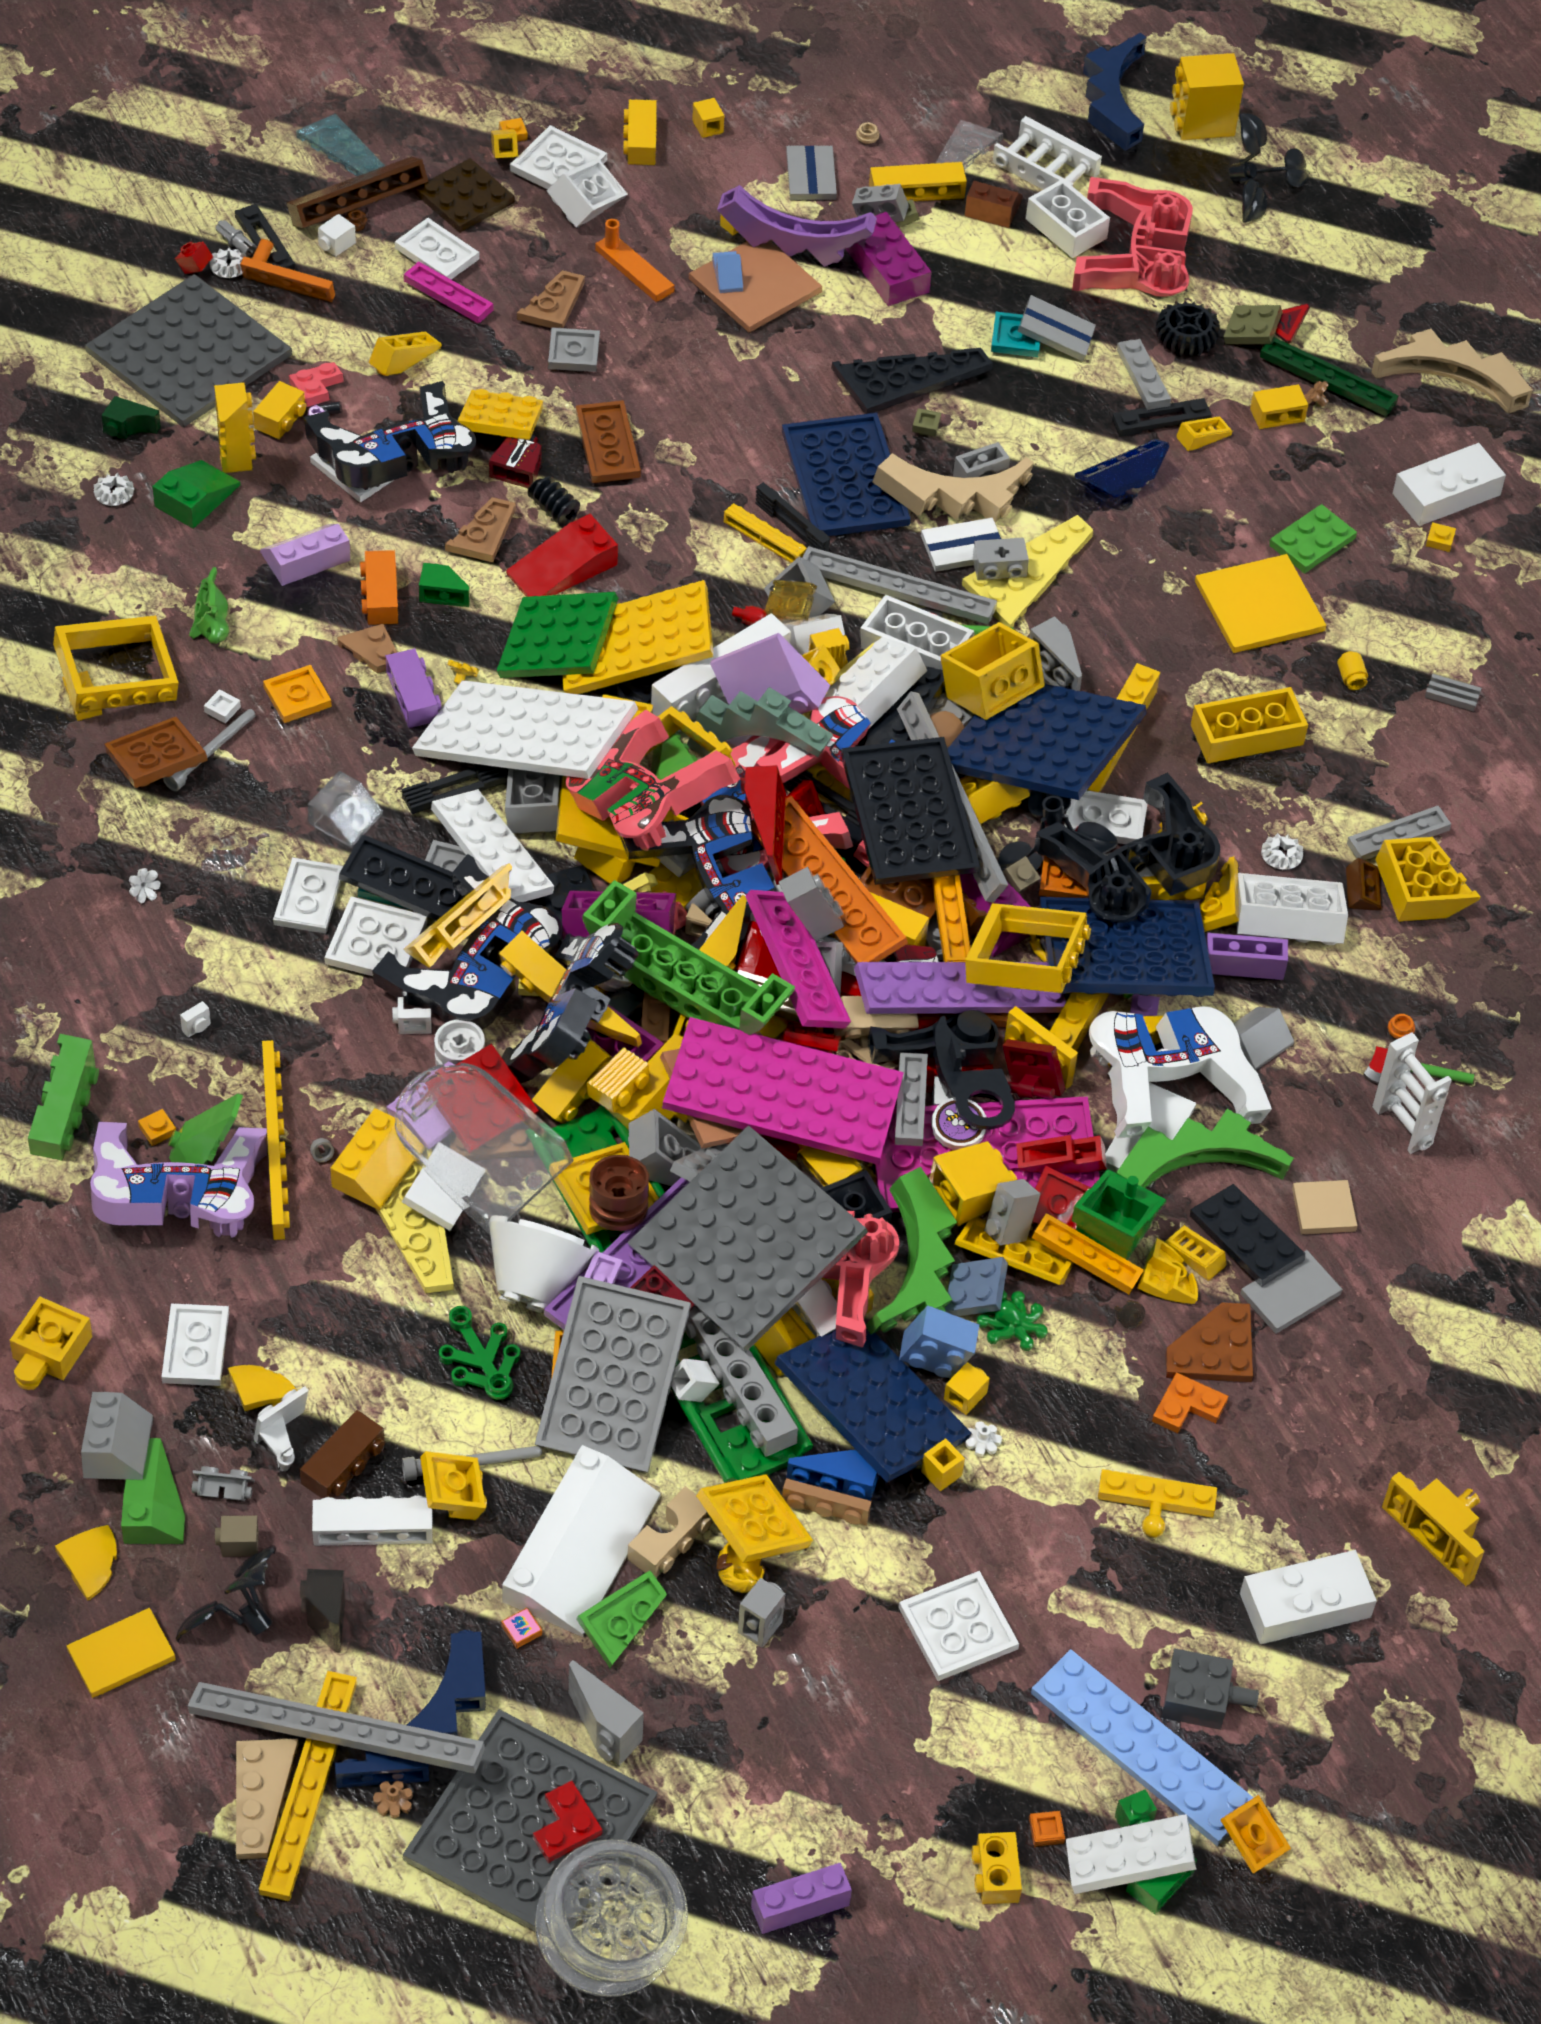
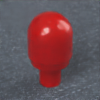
(749, 615)

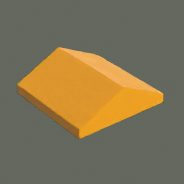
(1255, 1834)

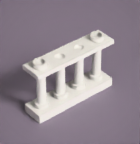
(1046, 142)
(1393, 1091)

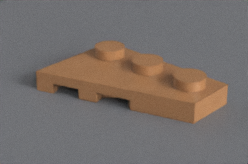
(555, 302)
(485, 532)

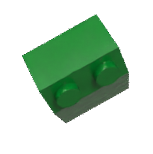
(193, 492)

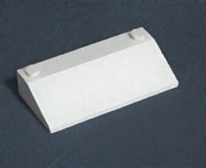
(580, 1540)

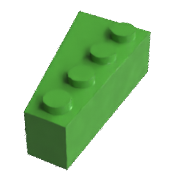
(63, 1098)

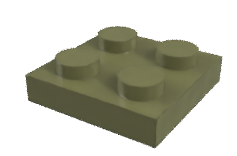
(1253, 324)

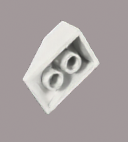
(586, 192)

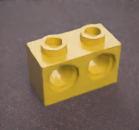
(1001, 1868)

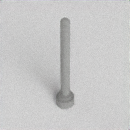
(179, 779)
(412, 1467)

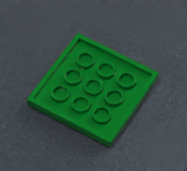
(557, 635)

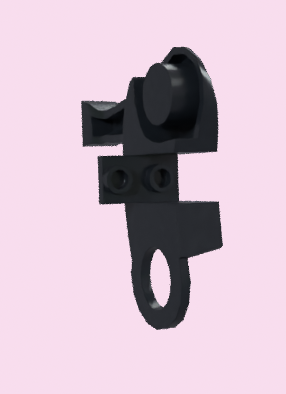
(957, 1042)

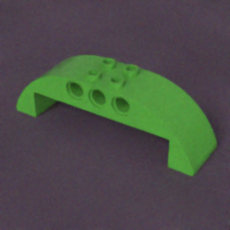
(684, 975)

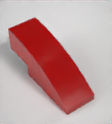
(1062, 1154)

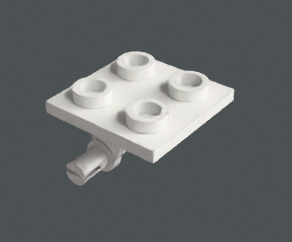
(272, 1427)

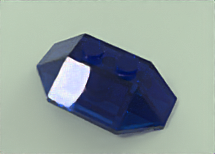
(1126, 470)

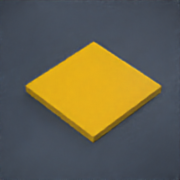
(1260, 603)
(589, 832)

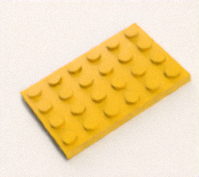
(651, 637)

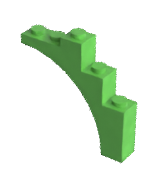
(1194, 1143)
(927, 1225)

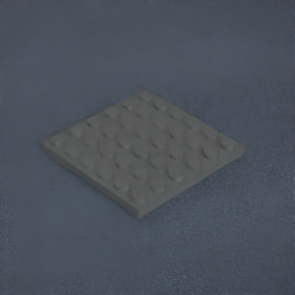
(186, 346)
(747, 1238)
(486, 1820)

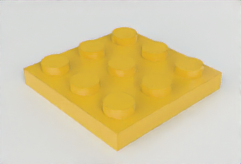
(501, 414)
(575, 1184)
(754, 1518)

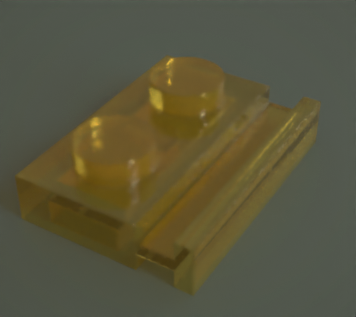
(791, 600)

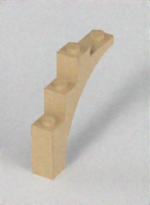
(1460, 362)
(954, 495)

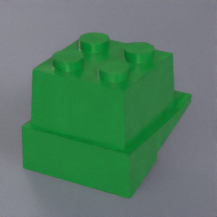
(1116, 1212)

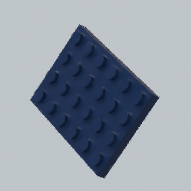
(836, 472)
(872, 1401)

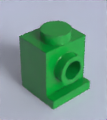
(1135, 1809)

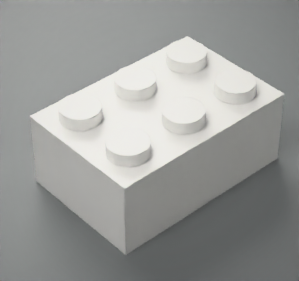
(1067, 218)

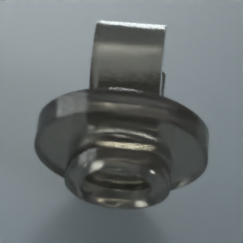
(1130, 1315)

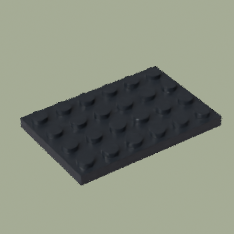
(909, 810)

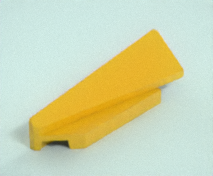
(462, 918)

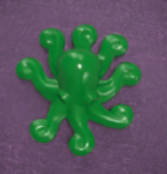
(1014, 1321)

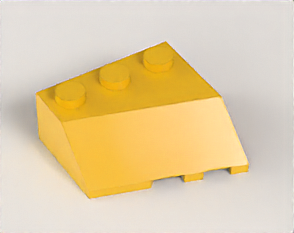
(1422, 880)

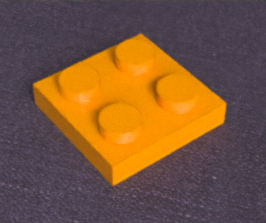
(297, 693)

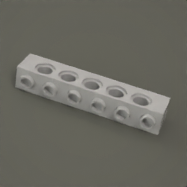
(769, 1436)

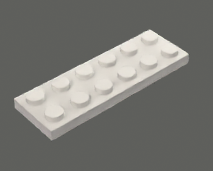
(491, 843)

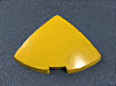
(1167, 1276)
(258, 1386)
(89, 1558)

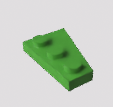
(621, 1615)

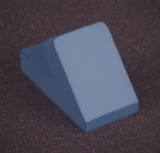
(728, 271)

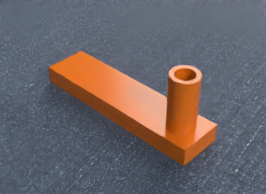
(632, 264)
(288, 279)

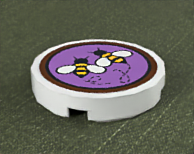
(952, 1130)

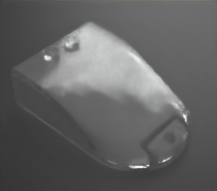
(478, 1141)

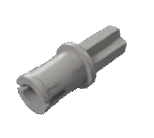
(235, 238)

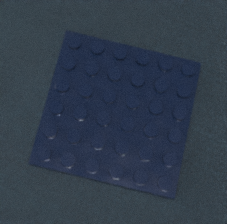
(1047, 741)
(1153, 954)

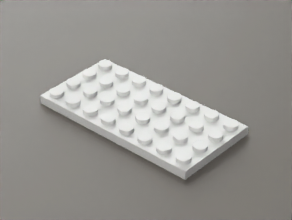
(525, 729)

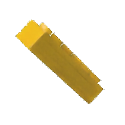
(763, 533)

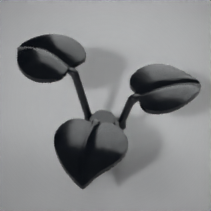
(1254, 198)
(1052, 810)
(252, 1612)

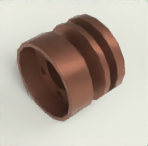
(618, 1192)

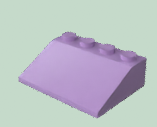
(773, 665)

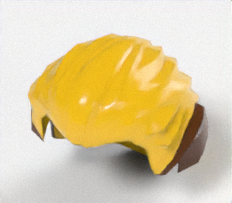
(735, 1574)

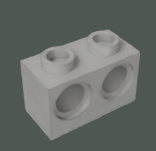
(880, 200)

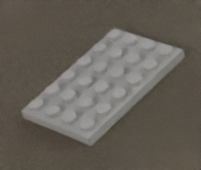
(613, 1372)

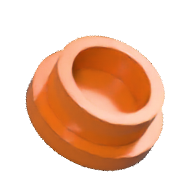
(1401, 1025)

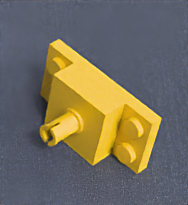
(1438, 1523)

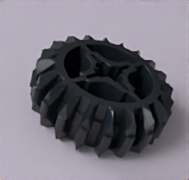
(1187, 328)

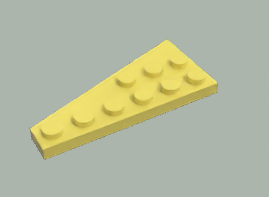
(1046, 558)

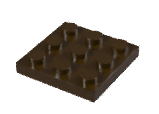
(464, 195)

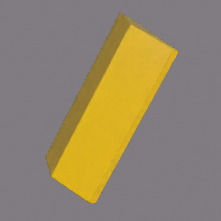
(653, 1093)
(1024, 1255)

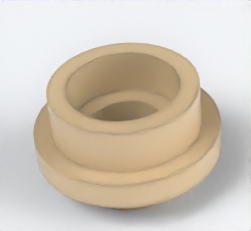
(867, 133)

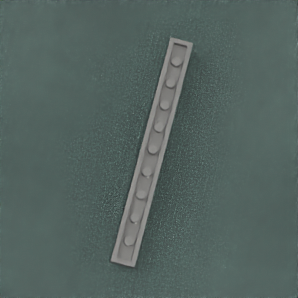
(990, 876)
(337, 1727)

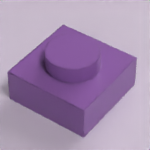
(1144, 1005)

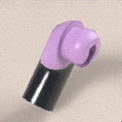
(331, 407)

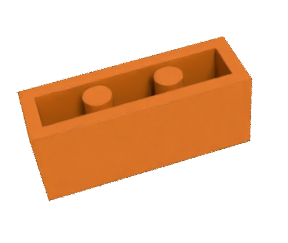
(379, 587)

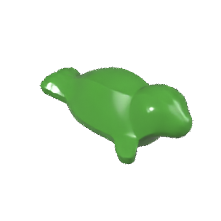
(210, 611)

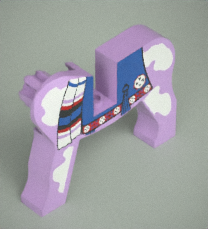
(139, 1193)

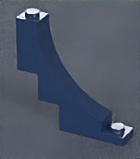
(459, 1691)

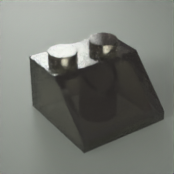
(324, 1604)

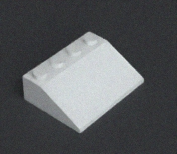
(1291, 908)

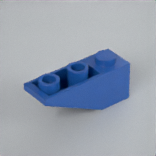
(836, 1471)

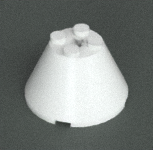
(535, 1261)

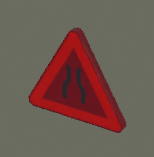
(1291, 321)

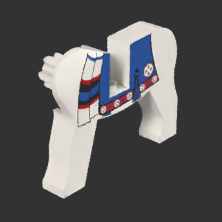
(1192, 1043)

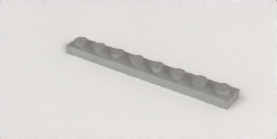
(902, 586)

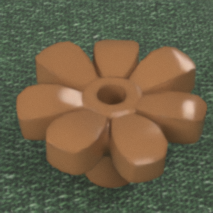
(1316, 394)
(393, 1799)

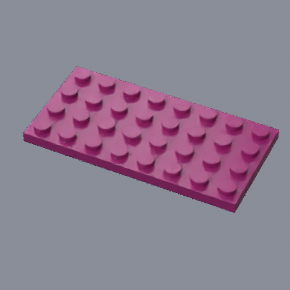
(783, 1090)
(1030, 1122)

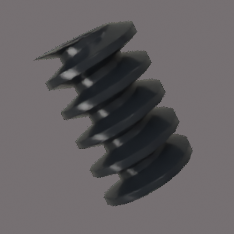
(554, 500)

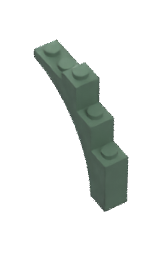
(765, 717)

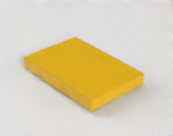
(121, 1652)

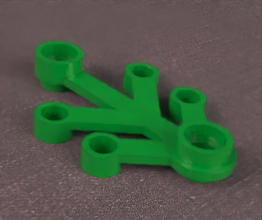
(481, 1357)

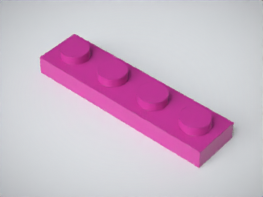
(448, 292)

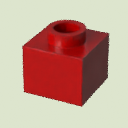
(193, 257)

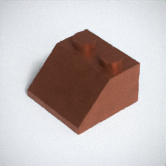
(992, 204)

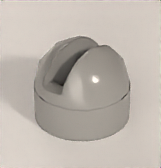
(329, 1150)

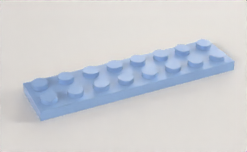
(1140, 1744)

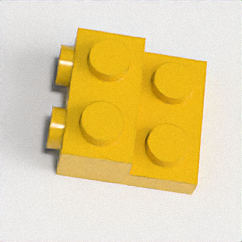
(453, 1484)

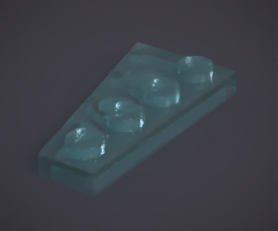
(340, 144)

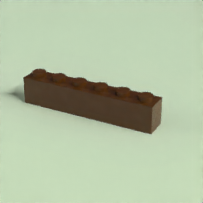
(357, 192)

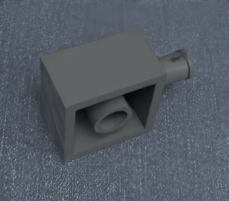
(1202, 1689)

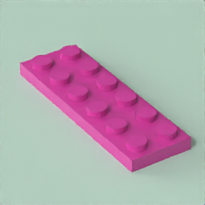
(798, 961)

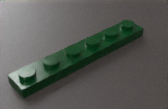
(1338, 380)

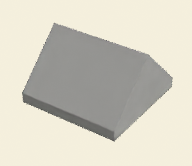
(1263, 1035)

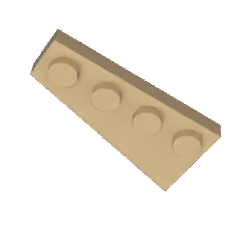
(260, 1791)

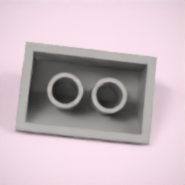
(115, 1438)

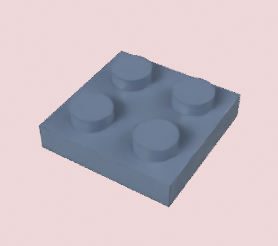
(976, 1286)

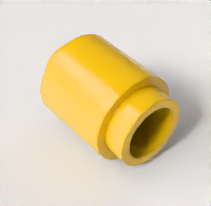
(1352, 670)

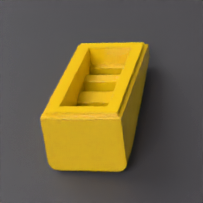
(1202, 432)
(1207, 1265)

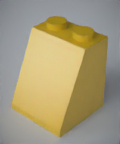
(969, 1179)

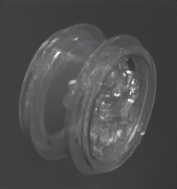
(576, 1953)

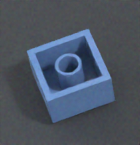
(939, 1342)

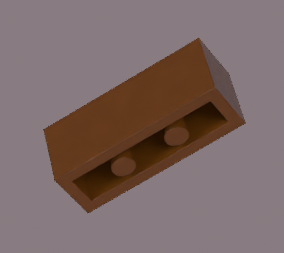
(343, 1456)

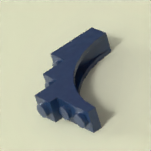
(1108, 109)

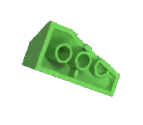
(671, 757)
(202, 1135)
(152, 1505)

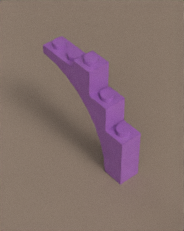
(793, 234)

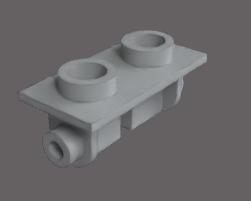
(211, 1480)

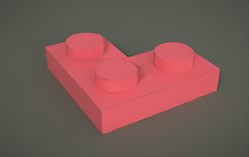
(315, 380)

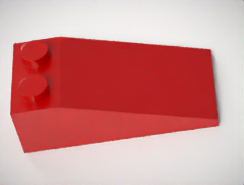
(566, 559)
(767, 803)

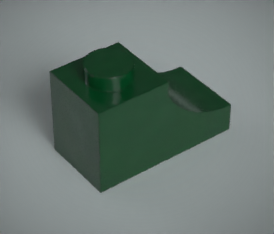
(127, 418)

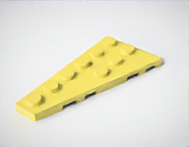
(418, 1238)

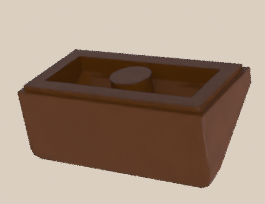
(1363, 885)

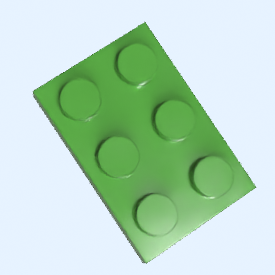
(1313, 538)

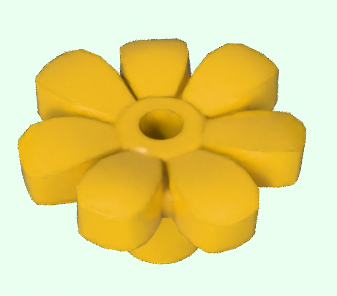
(462, 671)

